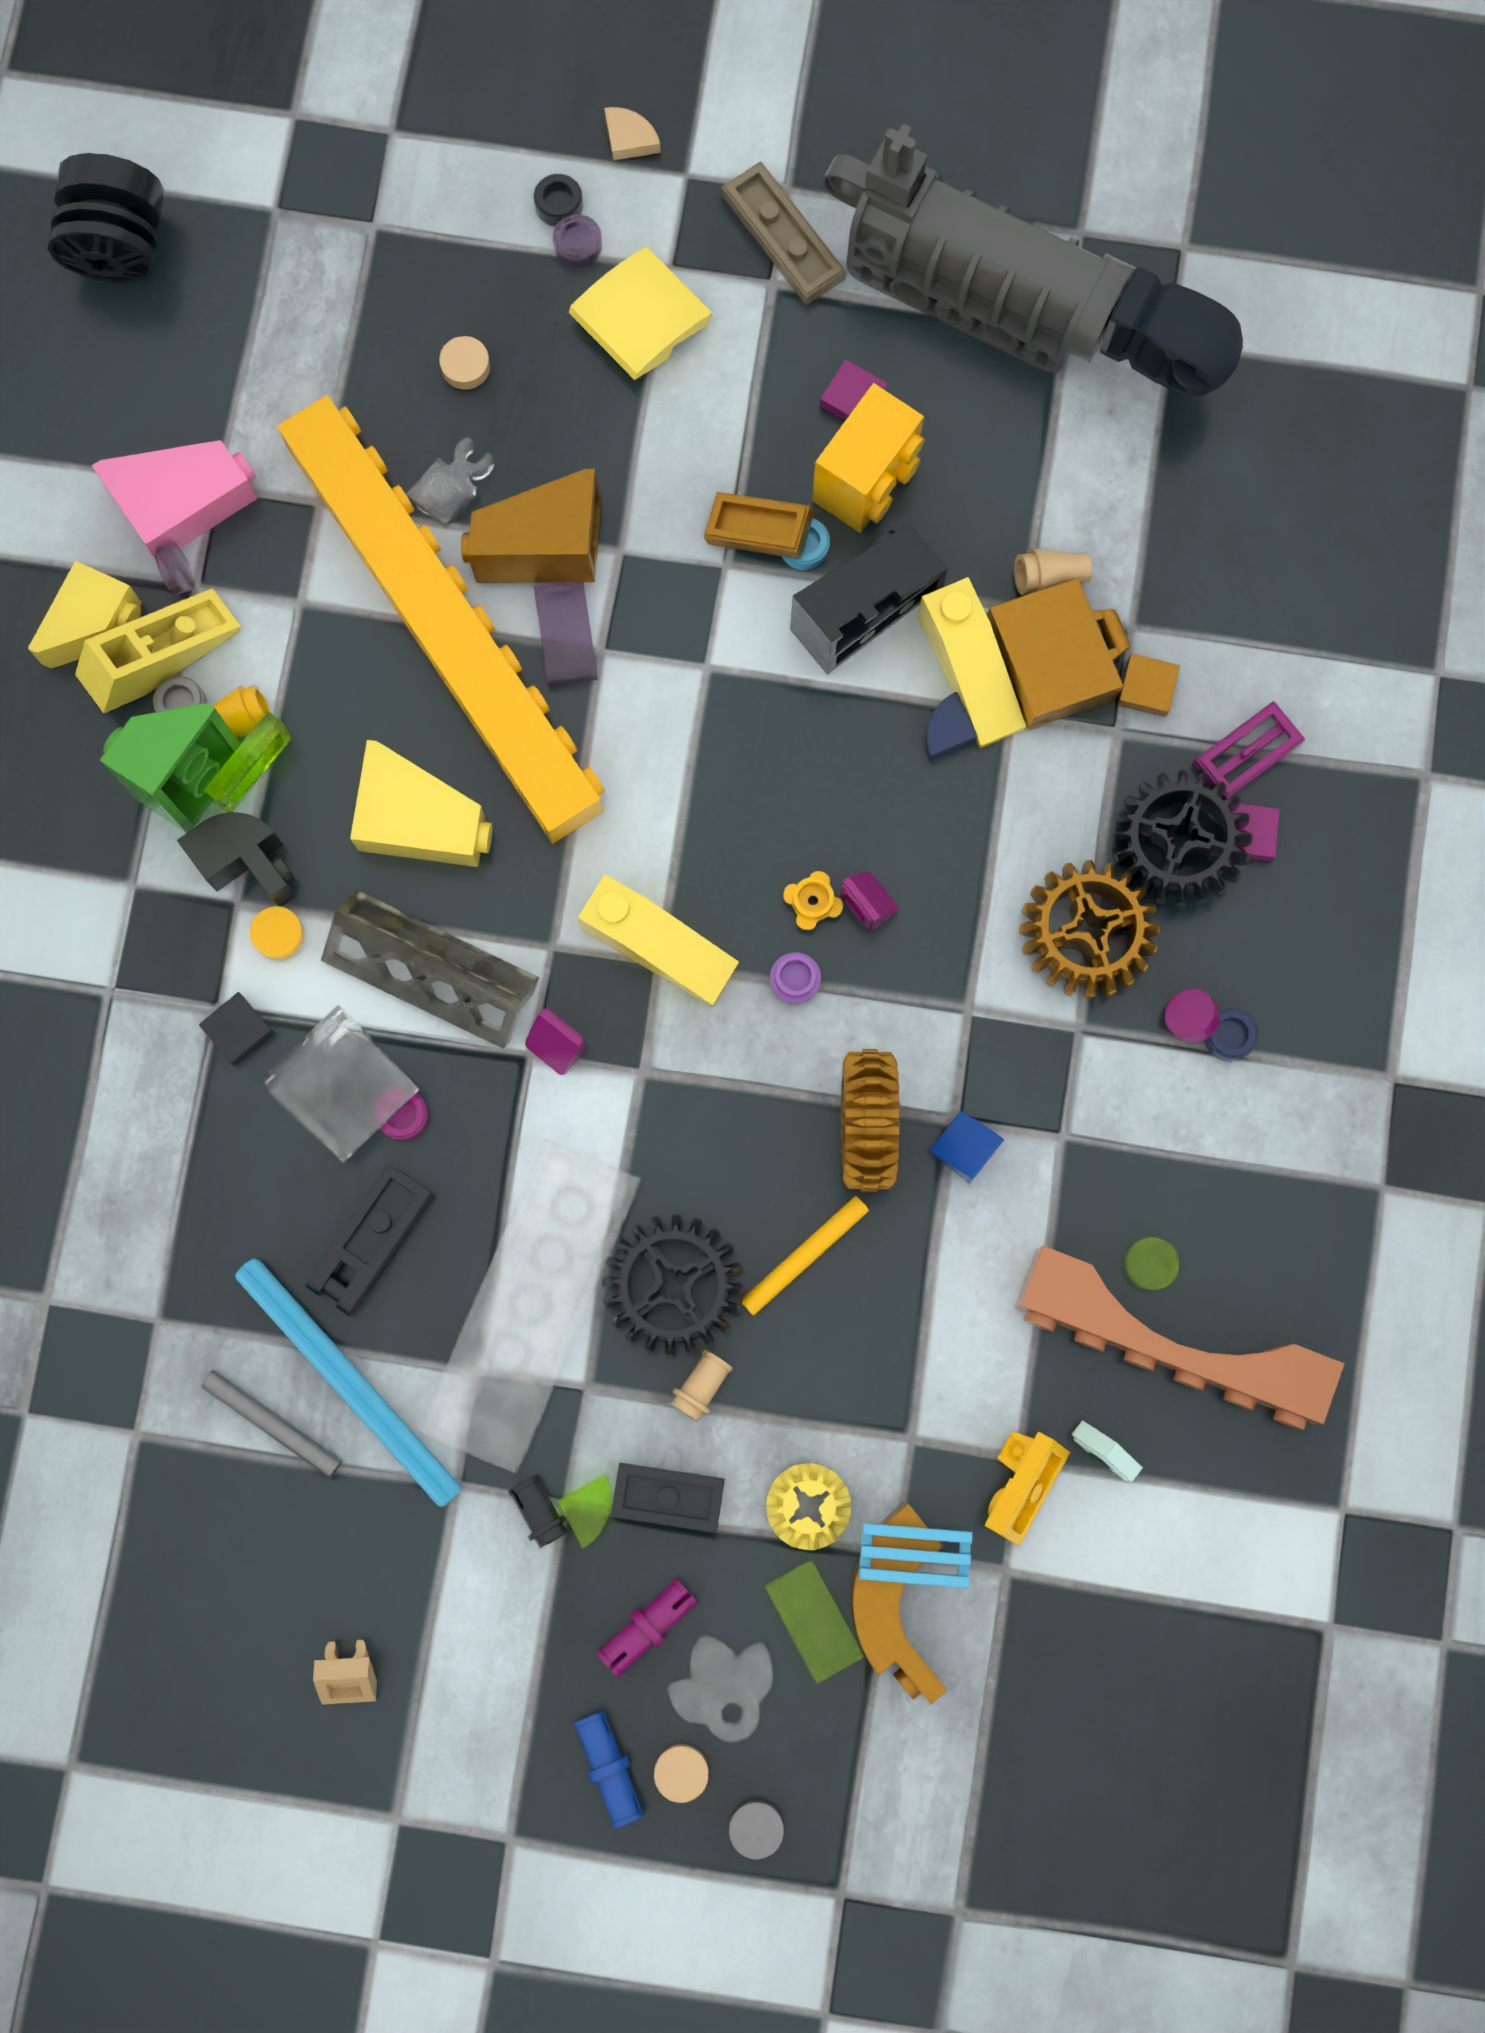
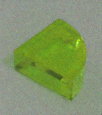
(588, 1509)

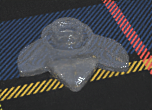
(721, 1680)

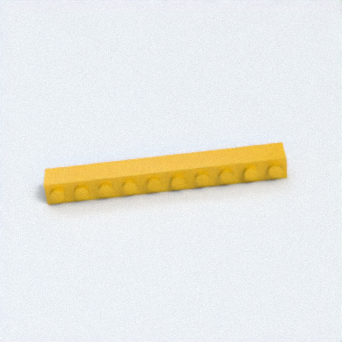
(441, 619)

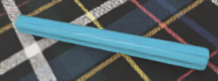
(348, 1382)

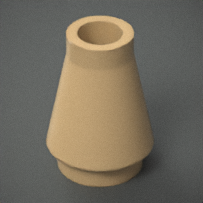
(1047, 568)

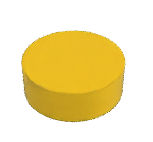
(277, 933)

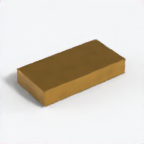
(758, 525)

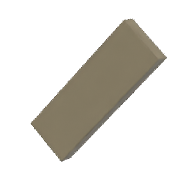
(783, 233)

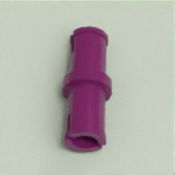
(646, 1628)

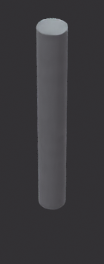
(271, 1423)

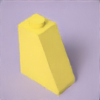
(414, 813)

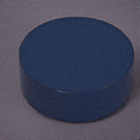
(1234, 1036)

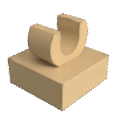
(345, 1679)

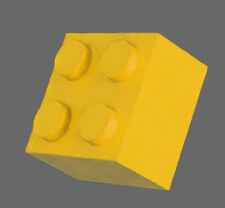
(868, 459)

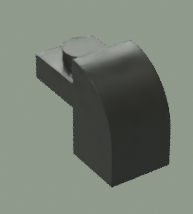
(233, 844)

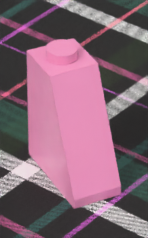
(178, 490)

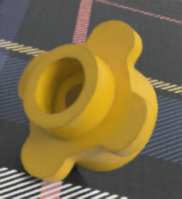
(819, 887)

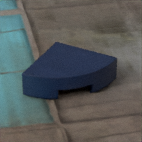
(949, 728)

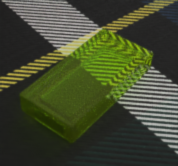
(248, 763)
(814, 1621)

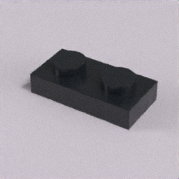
(667, 1497)

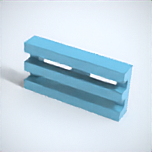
(961, 1559)

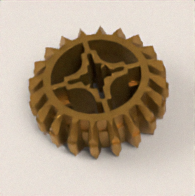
(1094, 950)
(869, 1120)

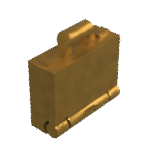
(1058, 652)

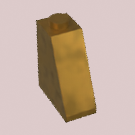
(538, 534)

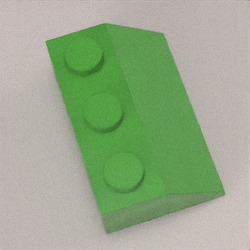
(171, 759)

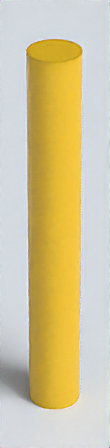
(804, 1255)

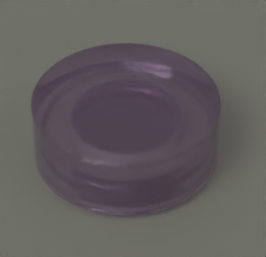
(577, 240)
(174, 568)

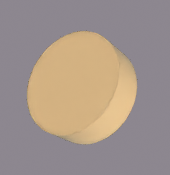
(464, 362)
(681, 1773)

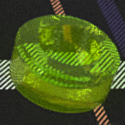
(1151, 1264)

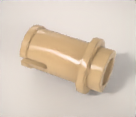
(701, 1386)

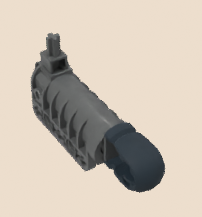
(1019, 282)

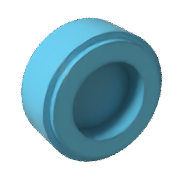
(815, 548)

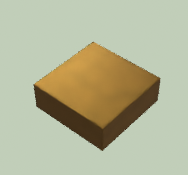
(1148, 685)

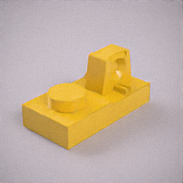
(1036, 1467)

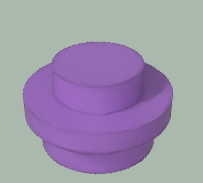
(795, 978)

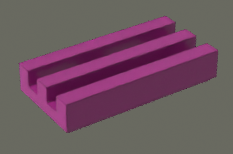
(1284, 725)

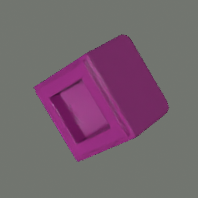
(868, 900)
(555, 1042)

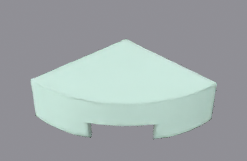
(1107, 1450)

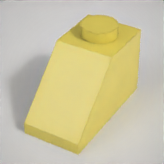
(82, 609)

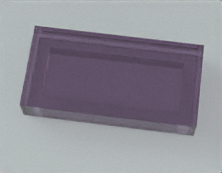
(565, 633)

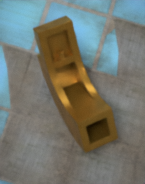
(877, 1614)

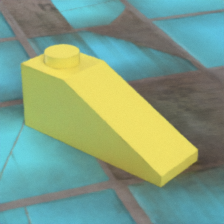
(148, 650)
(971, 660)
(656, 940)

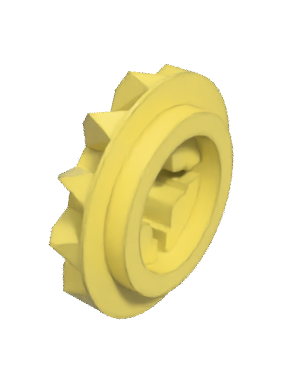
(803, 1532)

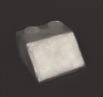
(340, 1083)

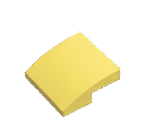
(640, 312)

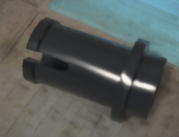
(538, 1511)

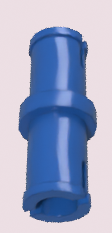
(609, 1769)

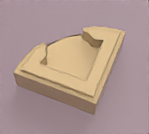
(630, 134)

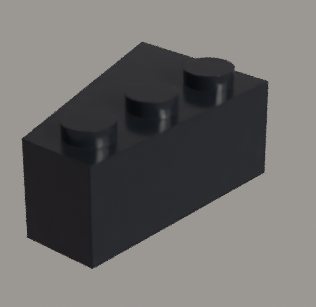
(865, 596)

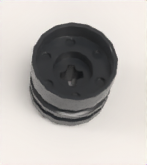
(105, 218)

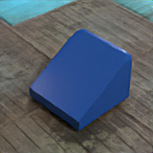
(966, 1146)

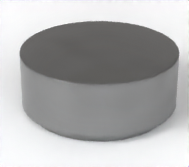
(177, 693)
(756, 1829)

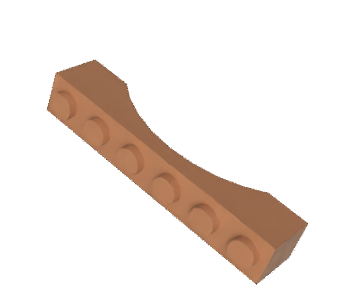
(1282, 1378)

